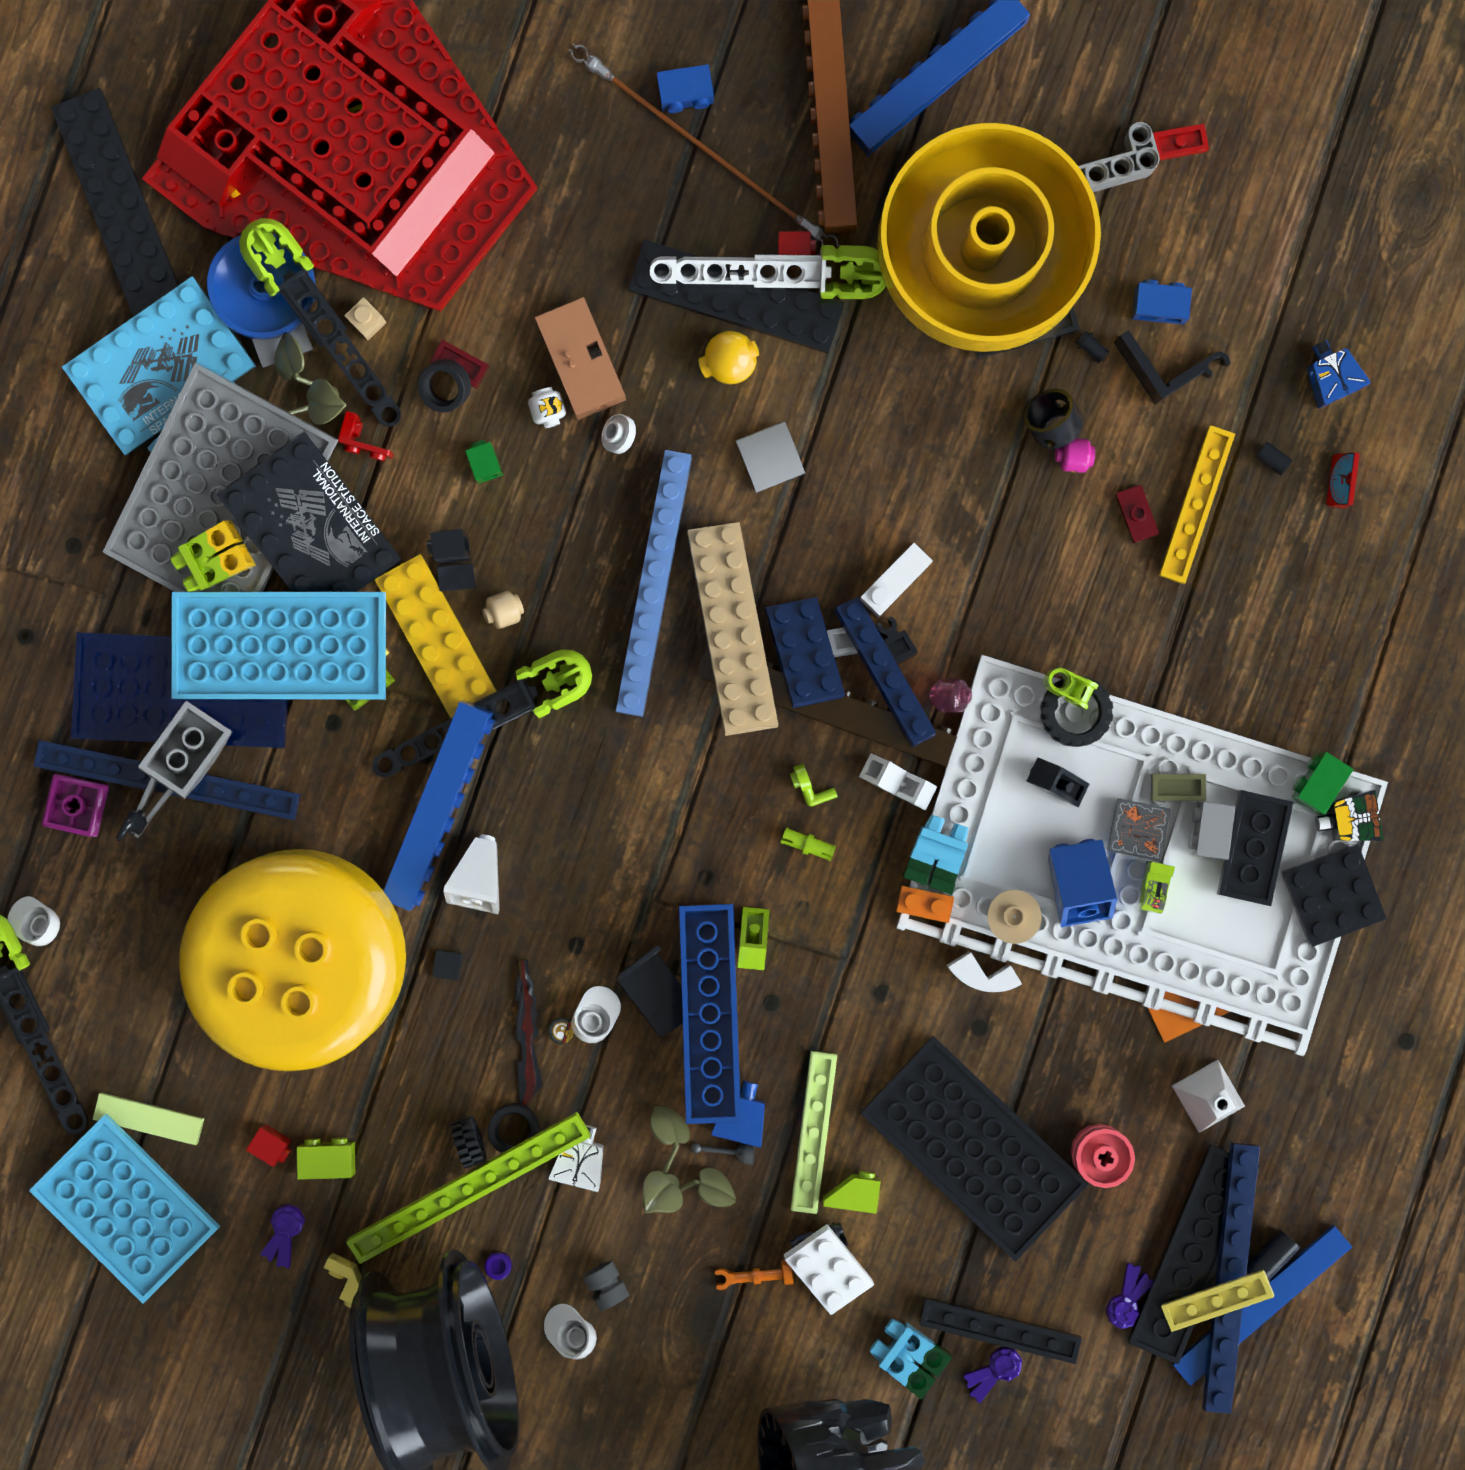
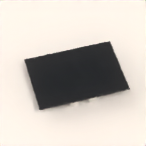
(456, 577)

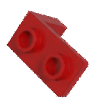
(352, 428)

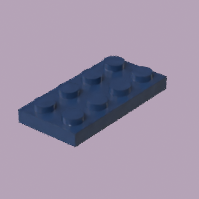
(804, 652)

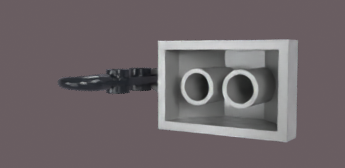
(177, 762)

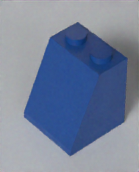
(1082, 882)

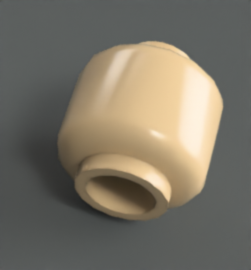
(503, 609)

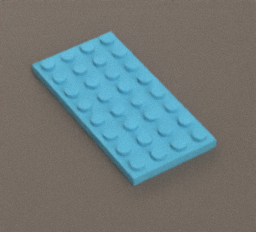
(279, 645)

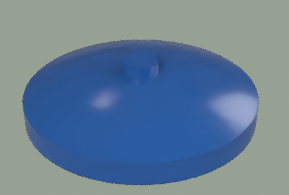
(242, 299)

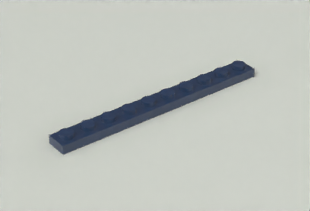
(126, 772)
(1231, 1265)

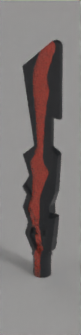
(526, 1030)

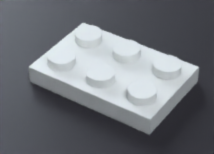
(828, 1269)

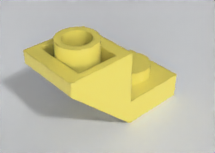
(340, 1268)

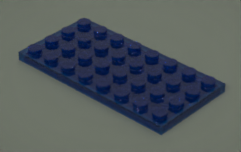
(127, 695)

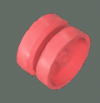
(1098, 1140)

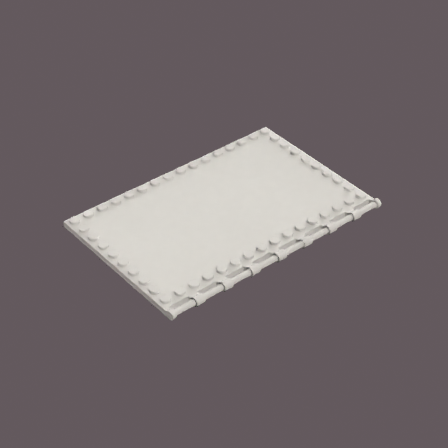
(1203, 943)

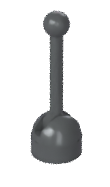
(744, 1152)

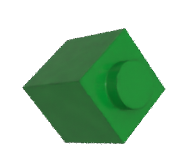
(483, 461)

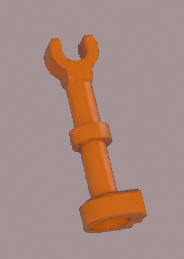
(785, 1273)

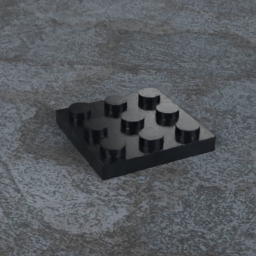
(1333, 895)

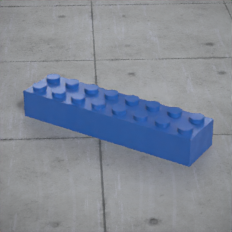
(710, 1014)

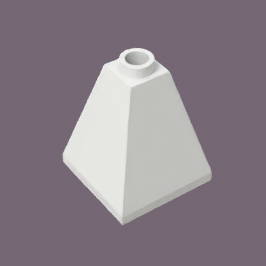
(476, 877)
(1208, 1096)

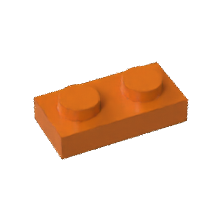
(925, 904)

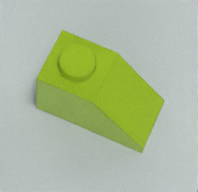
(753, 938)
(855, 1193)

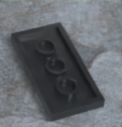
(1255, 848)

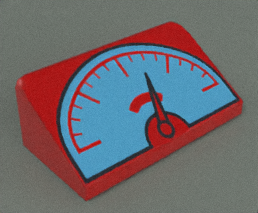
(1342, 480)

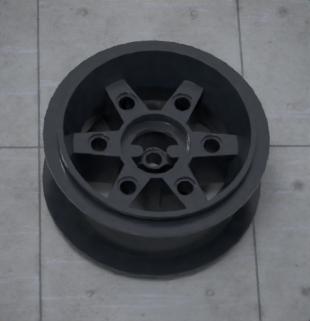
(434, 1369)

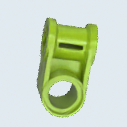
(1074, 688)

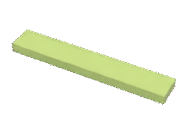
(813, 1132)

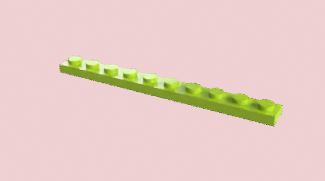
(468, 1187)

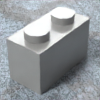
(1212, 830)

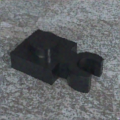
(897, 643)

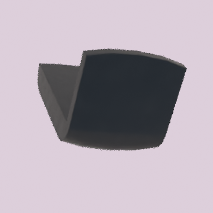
(653, 991)

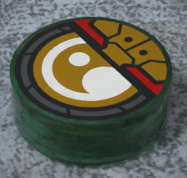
(561, 1030)

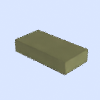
(1178, 787)

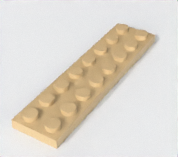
(732, 629)

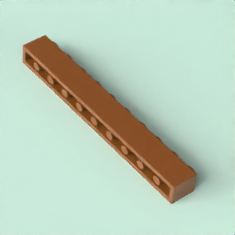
(830, 116)

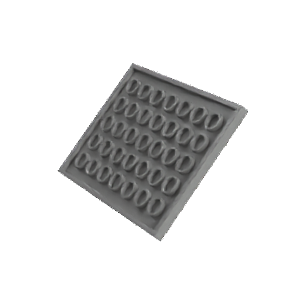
(204, 446)

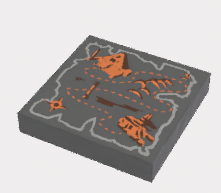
(1138, 829)

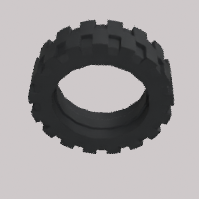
(1066, 738)

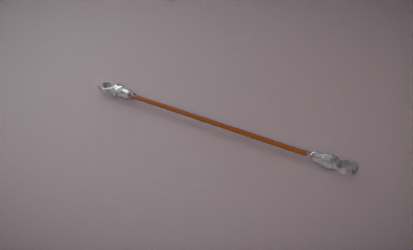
(595, 65)

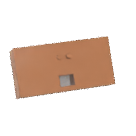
(580, 358)

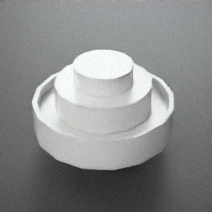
(618, 433)

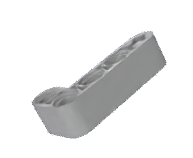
(1129, 160)

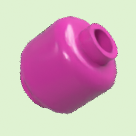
(1076, 456)

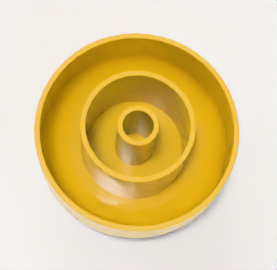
(988, 237)
(292, 960)

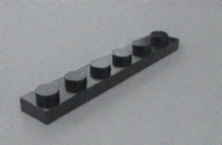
(1000, 1330)

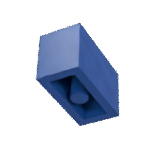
(685, 88)
(1162, 302)

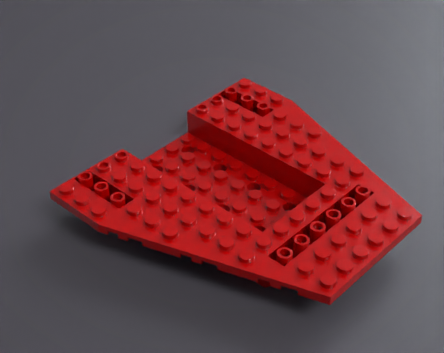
(429, 201)

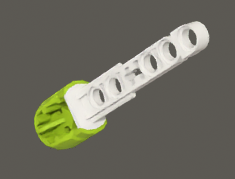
(812, 276)

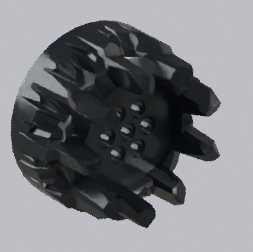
(831, 1437)

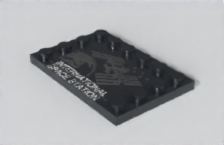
(308, 521)

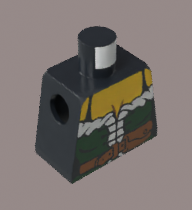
(1353, 818)

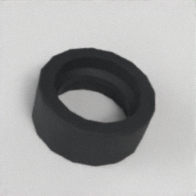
(429, 397)
(513, 1108)

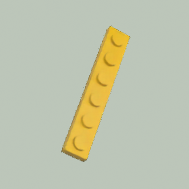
(1196, 504)

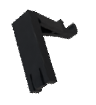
(1148, 375)

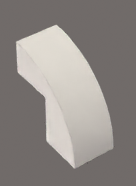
(898, 781)
(970, 973)

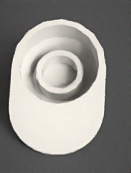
(34, 921)
(596, 1014)
(569, 1332)

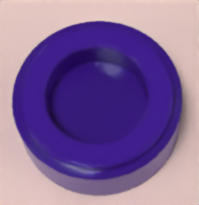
(498, 1265)

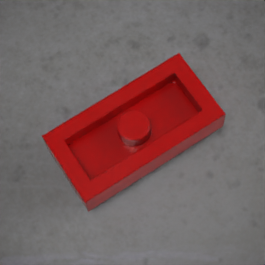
(1181, 141)

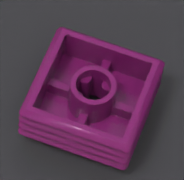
(61, 816)

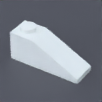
(895, 580)

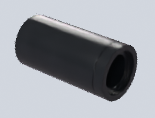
(1273, 1255)

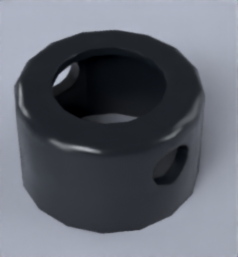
(1044, 409)

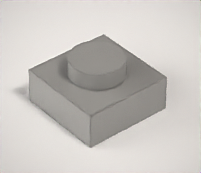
(840, 643)

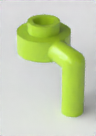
(801, 779)

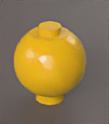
(729, 357)

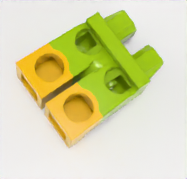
(203, 559)

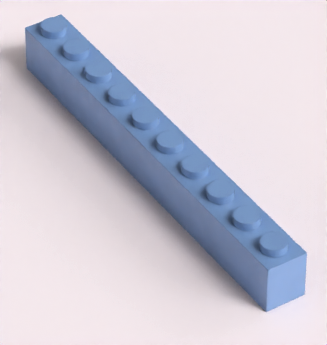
(654, 583)

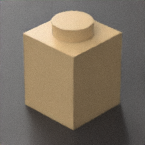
(365, 318)

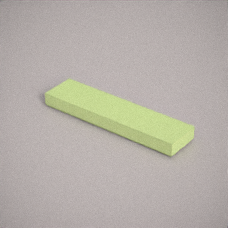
(149, 1118)

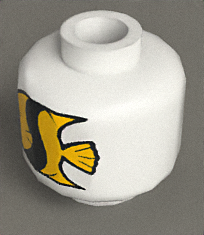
(547, 407)

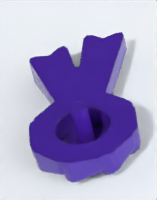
(286, 1222)
(1123, 1308)
(1003, 1365)

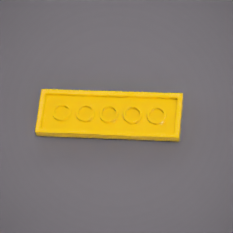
(435, 634)

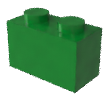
(1321, 782)

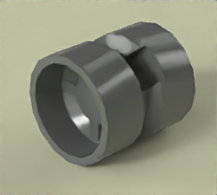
(606, 1286)

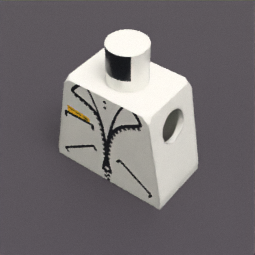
(580, 1164)

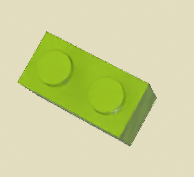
(326, 1160)

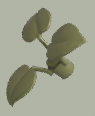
(321, 396)
(661, 1189)

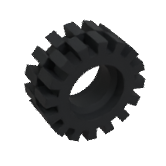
(468, 1141)

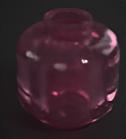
(951, 695)

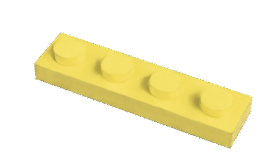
(1217, 1300)

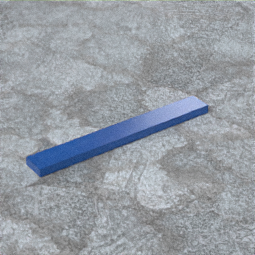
(1285, 1286)

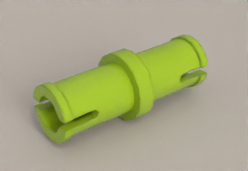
(808, 844)

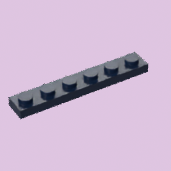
(885, 672)

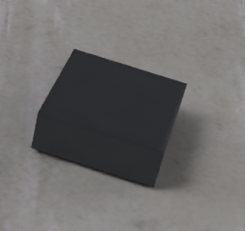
(447, 965)

